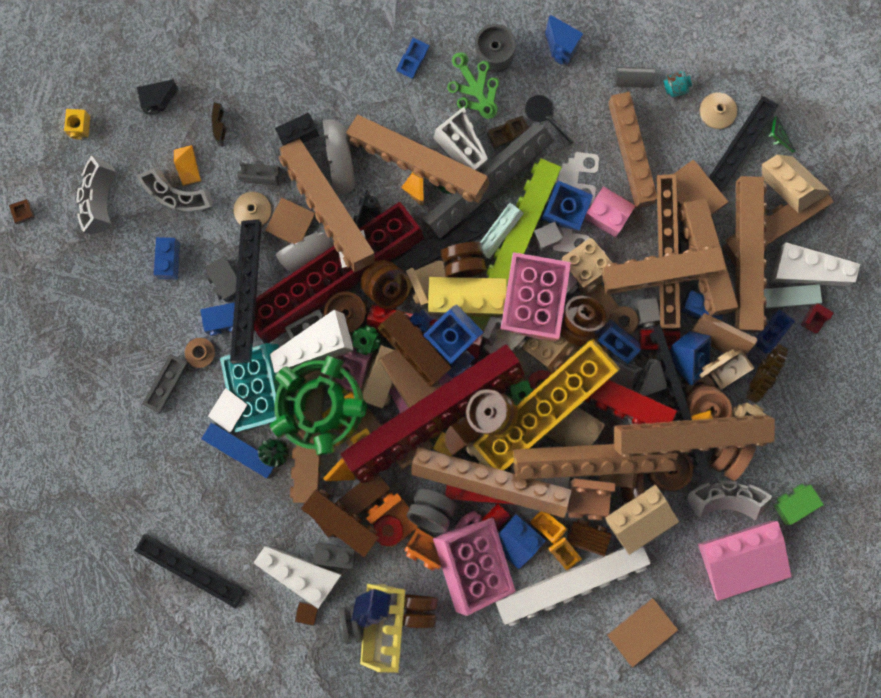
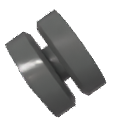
(495, 45)
(431, 511)

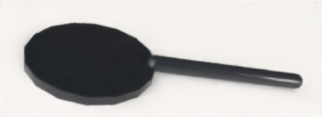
(539, 109)

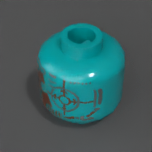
(677, 84)

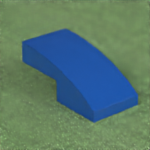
(413, 58)

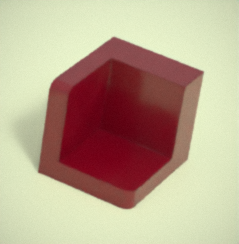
(816, 318)

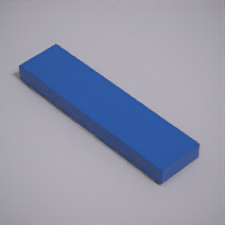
(236, 449)

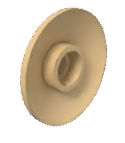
(712, 116)
(259, 201)

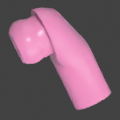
(466, 519)

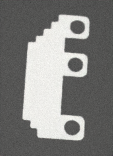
(569, 175)

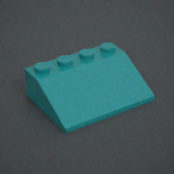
(255, 386)

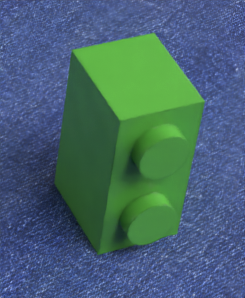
(797, 504)

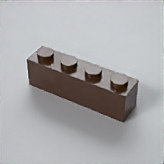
(414, 347)
(361, 498)
(340, 523)

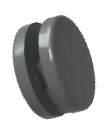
(349, 628)

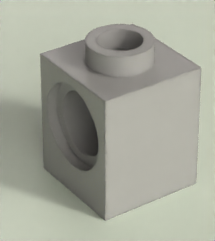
(548, 236)
(647, 312)

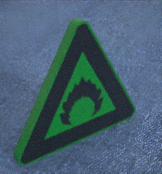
(780, 135)

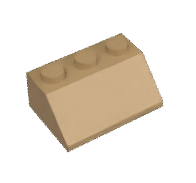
(793, 182)
(377, 381)
(576, 429)
(642, 520)

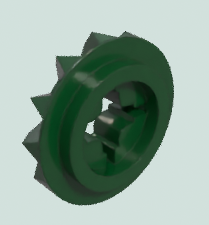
(265, 454)

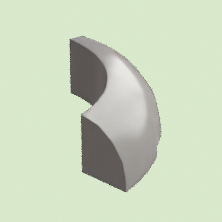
(339, 153)
(93, 196)
(170, 196)
(299, 254)
(729, 496)

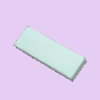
(500, 229)
(793, 296)

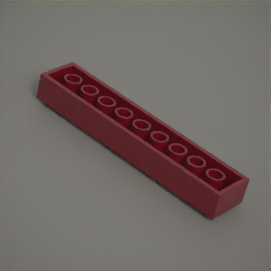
(323, 276)
(430, 415)

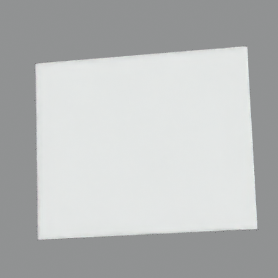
(227, 410)

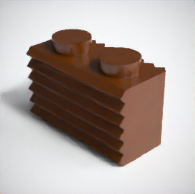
(589, 538)

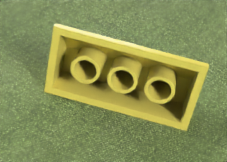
(473, 295)

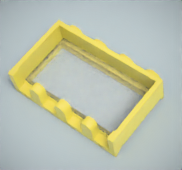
(383, 639)

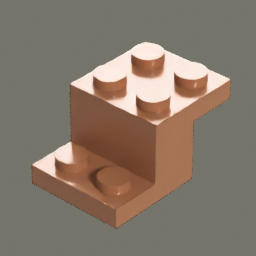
(589, 499)

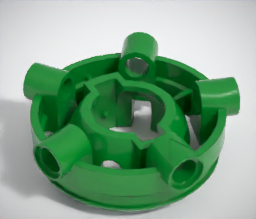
(341, 409)

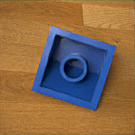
(562, 40)
(567, 206)
(453, 333)
(691, 355)
(519, 541)

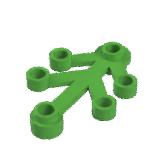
(476, 87)

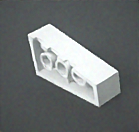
(811, 267)
(323, 338)
(300, 575)

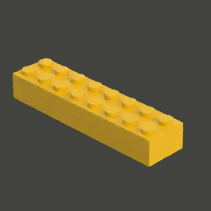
(550, 404)

